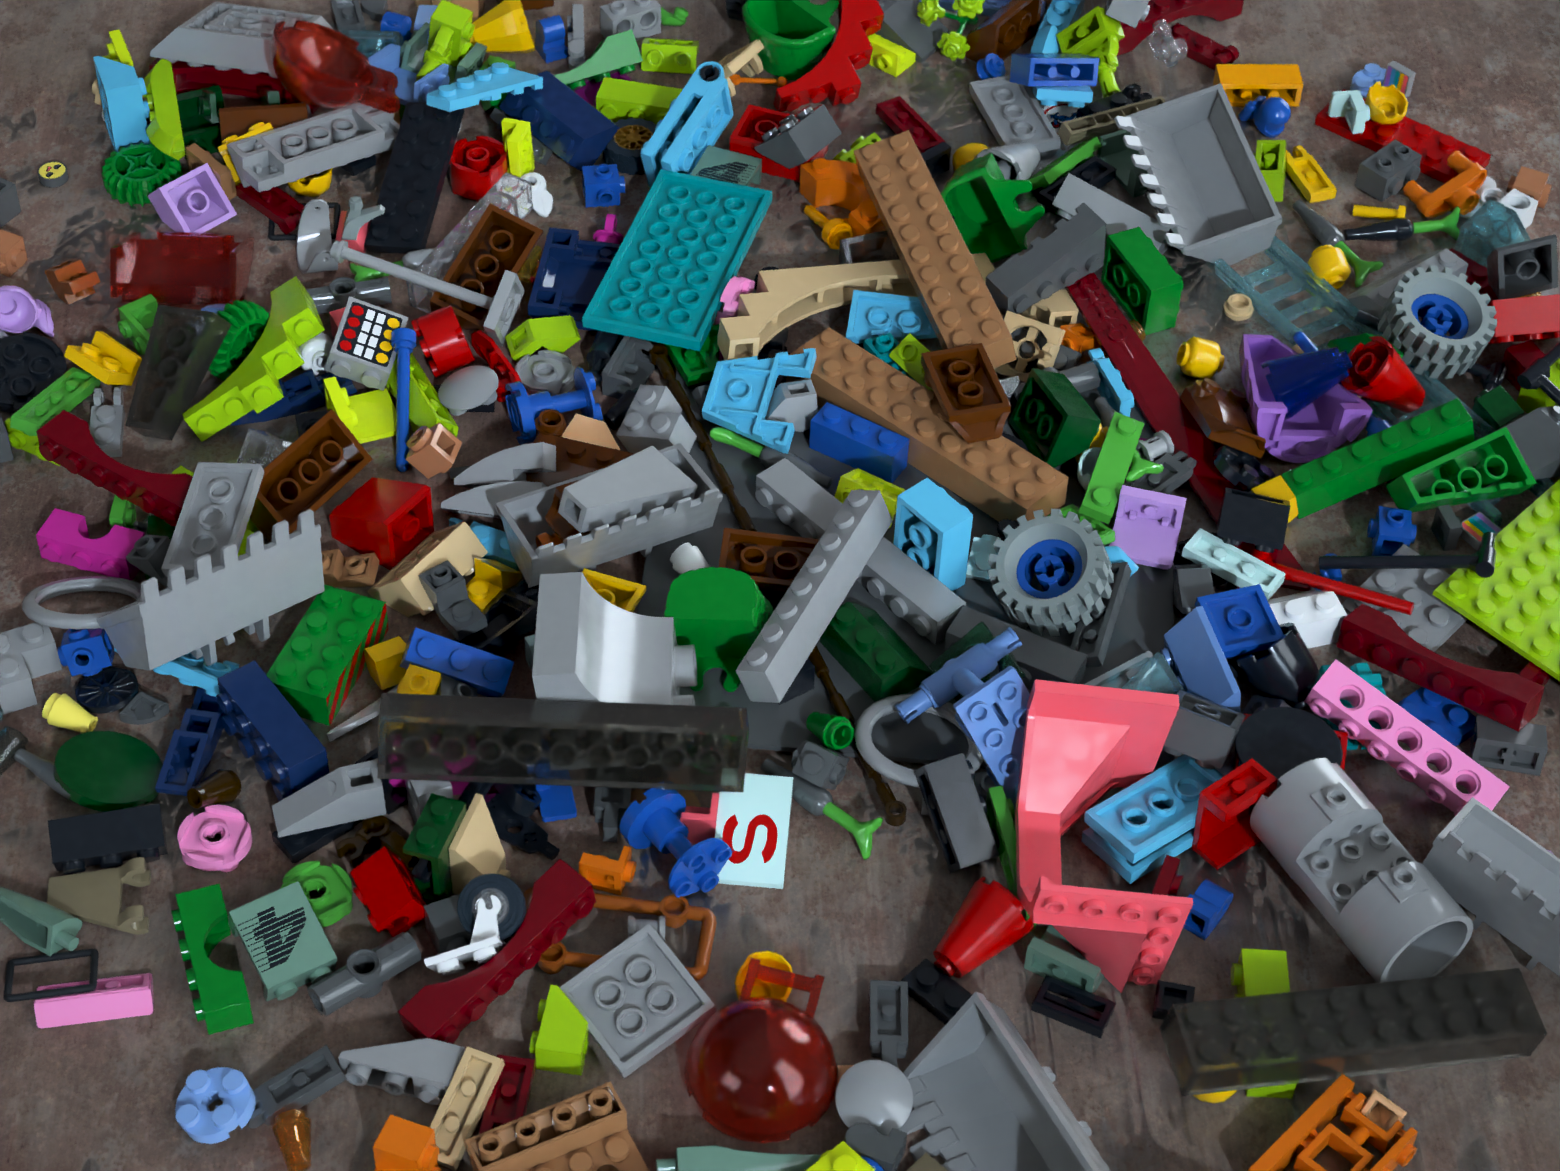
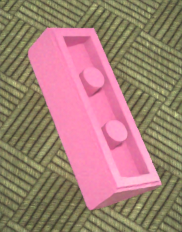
(110, 1000)

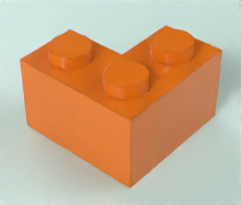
(405, 1147)

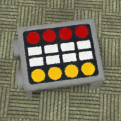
(363, 344)

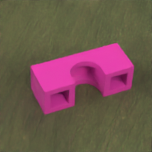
(67, 541)

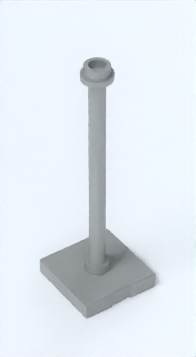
(501, 307)

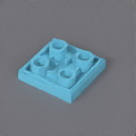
(1074, 95)

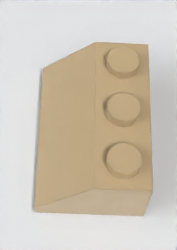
(402, 586)

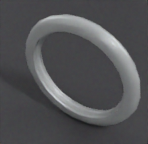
(43, 616)
(885, 766)

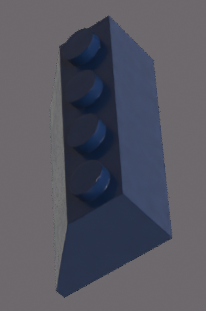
(562, 121)

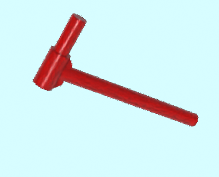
(1338, 587)

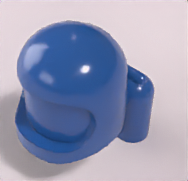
(1268, 114)

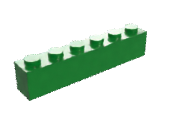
(1380, 457)

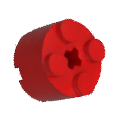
(476, 166)
(443, 340)

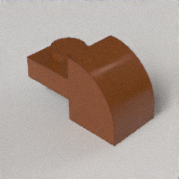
(72, 280)

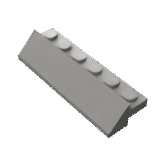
(312, 146)

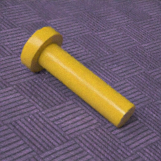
(1379, 212)

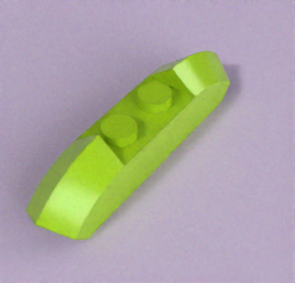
(165, 125)
(424, 403)

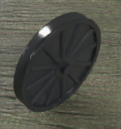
(107, 690)

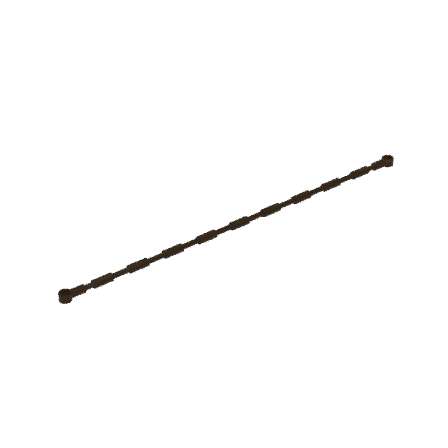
(659, 357)

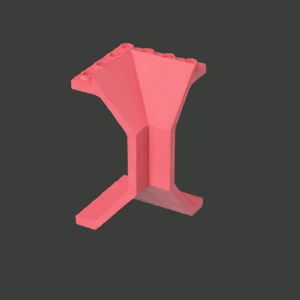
(1073, 753)

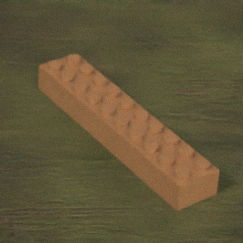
(932, 248)
(987, 473)

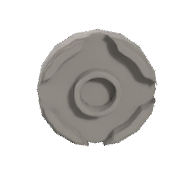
(546, 372)

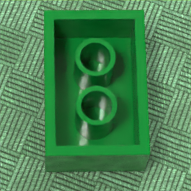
(1141, 280)

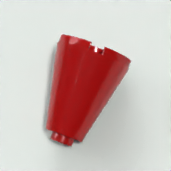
(1383, 376)
(981, 929)

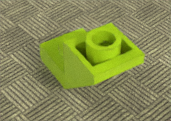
(550, 332)

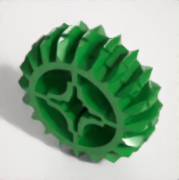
(138, 172)
(246, 328)

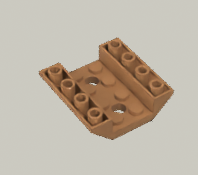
(570, 1135)

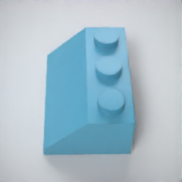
(122, 102)

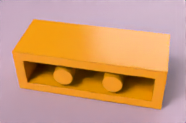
(1249, 81)

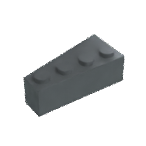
(1050, 262)

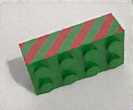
(328, 652)

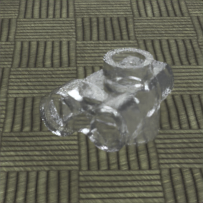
(1166, 47)

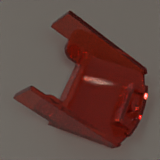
(181, 268)

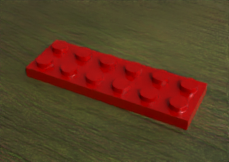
(1428, 142)

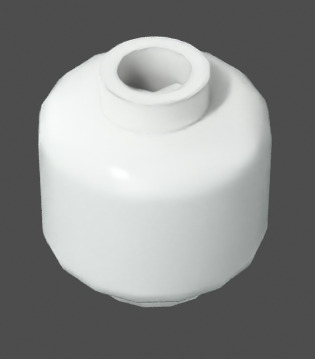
(315, 353)

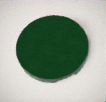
(107, 770)

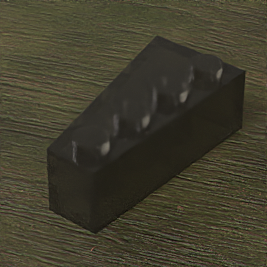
(173, 368)

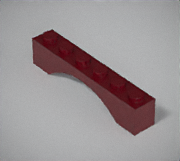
(1173, 10)
(230, 81)
(71, 445)
(1492, 693)
(448, 1007)

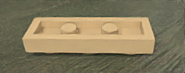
(464, 1104)

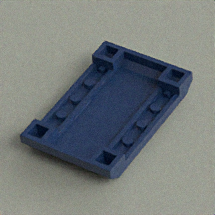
(569, 275)

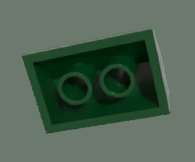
(1053, 418)
(873, 652)

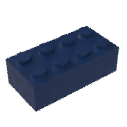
(270, 731)

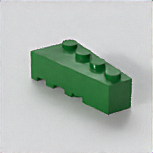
(1472, 473)

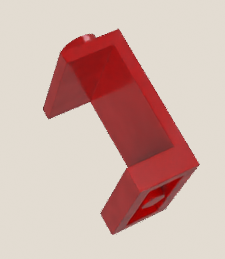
(1223, 813)

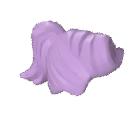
(22, 312)

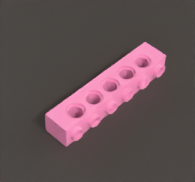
(1401, 726)

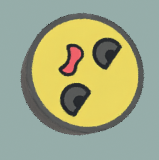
(53, 174)

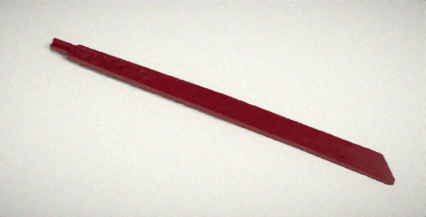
(1160, 401)

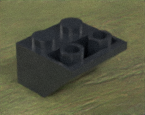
(1253, 520)

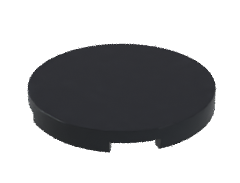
(27, 368)
(1284, 739)

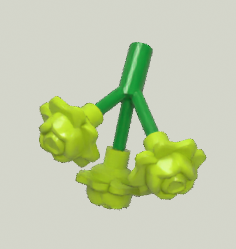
(952, 44)

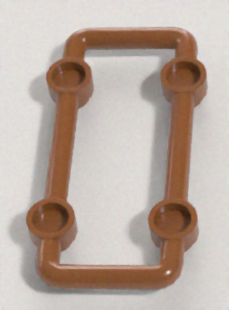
(676, 913)

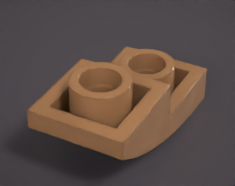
(349, 571)

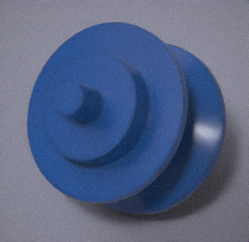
(990, 67)

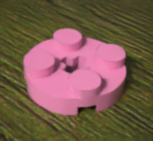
(730, 296)
(218, 855)

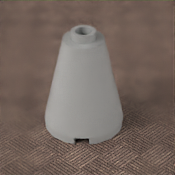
(1015, 160)

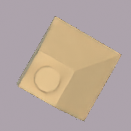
(475, 847)

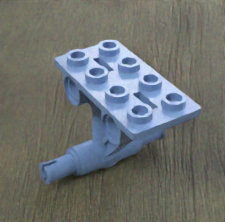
(988, 713)

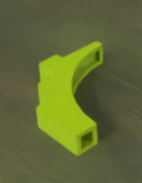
(276, 354)

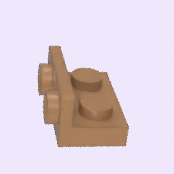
(197, 157)

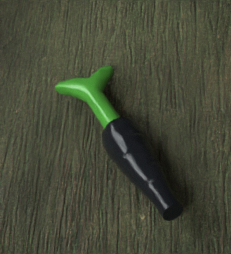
(1402, 228)

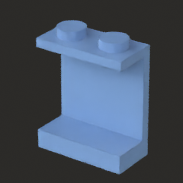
(408, 89)

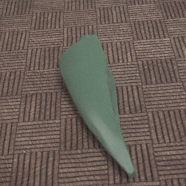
(38, 922)
(727, 1159)

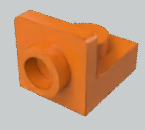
(1079, 337)
(606, 873)

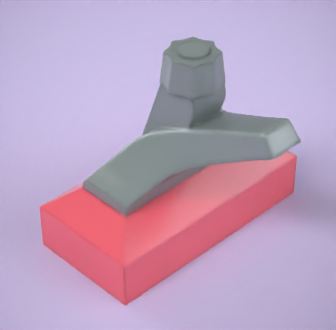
(355, 223)

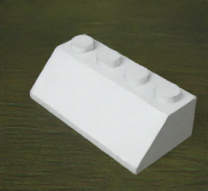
(1314, 613)

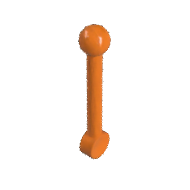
(736, 79)

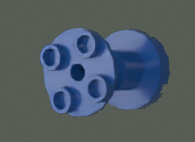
(525, 408)
(659, 825)

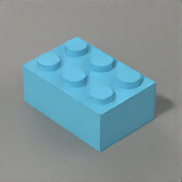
(934, 532)

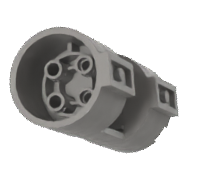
(1360, 874)

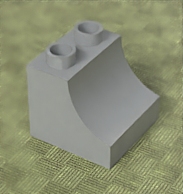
(604, 652)

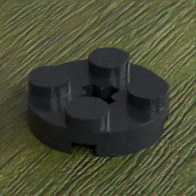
(1241, 467)

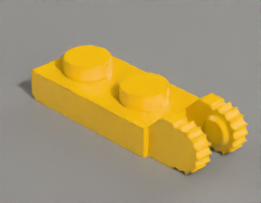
(1309, 176)

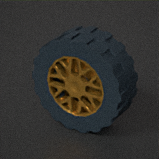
(626, 145)

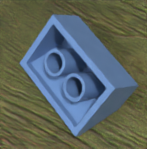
(1199, 660)

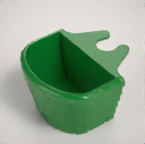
(793, 34)
(988, 209)
(718, 614)

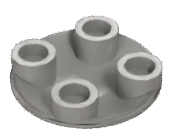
(468, 389)
(874, 1095)

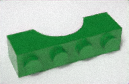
(222, 992)

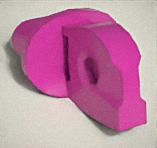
(609, 233)

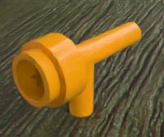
(833, 229)

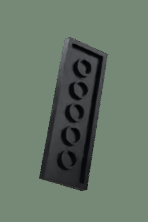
(414, 179)

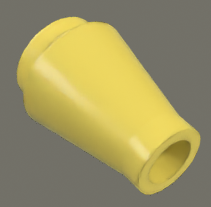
(68, 714)

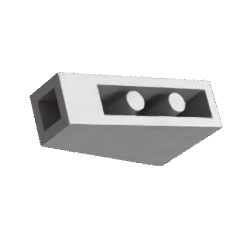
(625, 490)

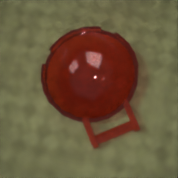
(328, 70)
(763, 1061)

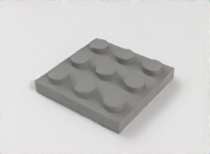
(1431, 619)
(638, 1000)

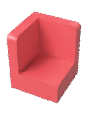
(701, 820)

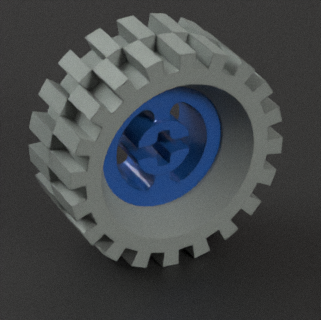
(1446, 306)
(1041, 548)

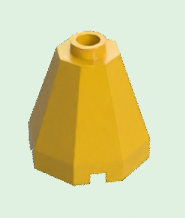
(504, 29)

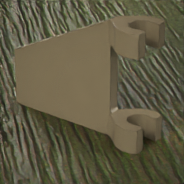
(98, 896)

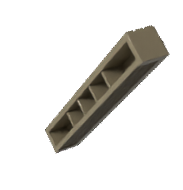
(1101, 122)

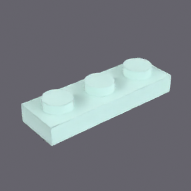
(1232, 563)

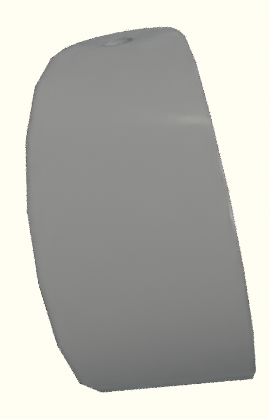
(315, 239)

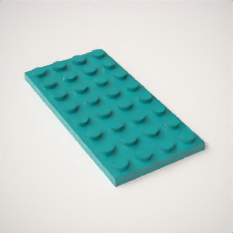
(678, 260)

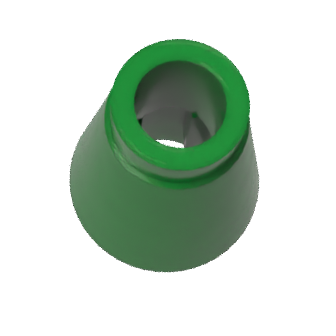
(831, 730)

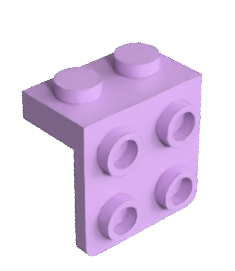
(1148, 526)

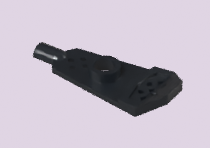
(505, 818)

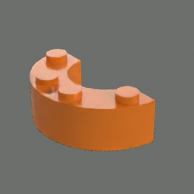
(840, 185)

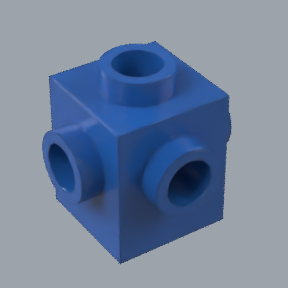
(602, 185)
(1391, 526)
(86, 651)

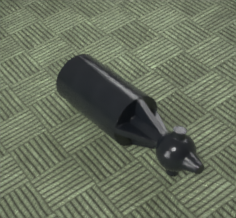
(601, 352)

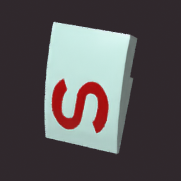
(756, 831)

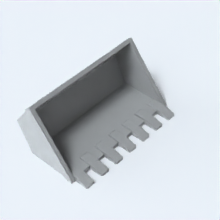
(1203, 177)
(525, 518)
(219, 599)
(1501, 880)
(992, 1101)

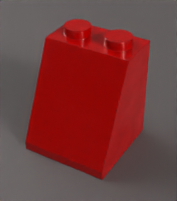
(384, 519)

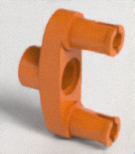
(1456, 192)

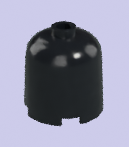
(1283, 670)

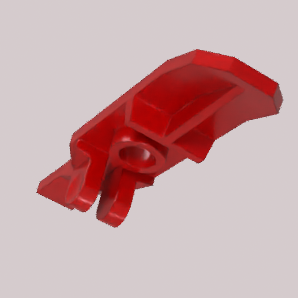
(489, 351)

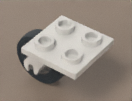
(490, 911)

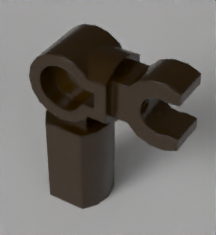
(375, 835)

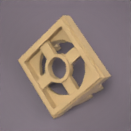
(744, 59)
(1046, 356)

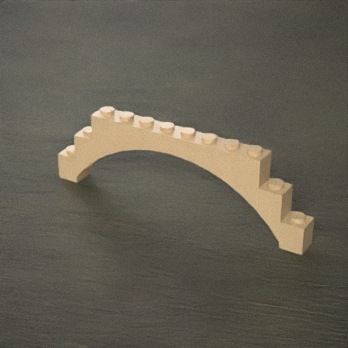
(796, 293)

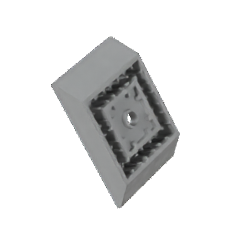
(229, 37)

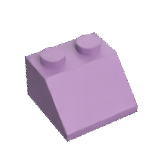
(193, 202)

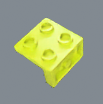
(366, 415)

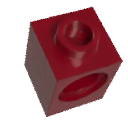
(1519, 358)

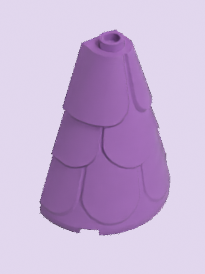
(1315, 429)

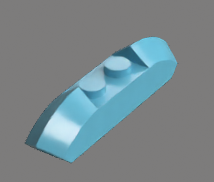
(1057, 18)

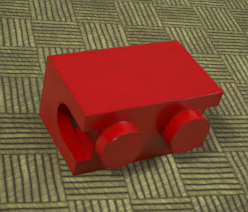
(388, 892)

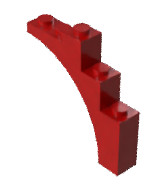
(836, 72)

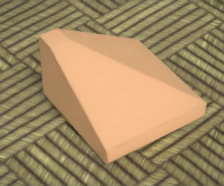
(1382, 1111)

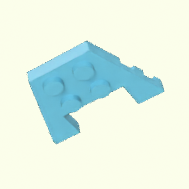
(743, 392)

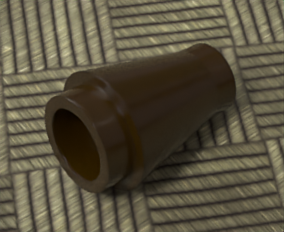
(216, 789)

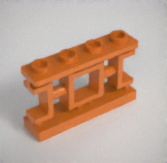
(1314, 1132)

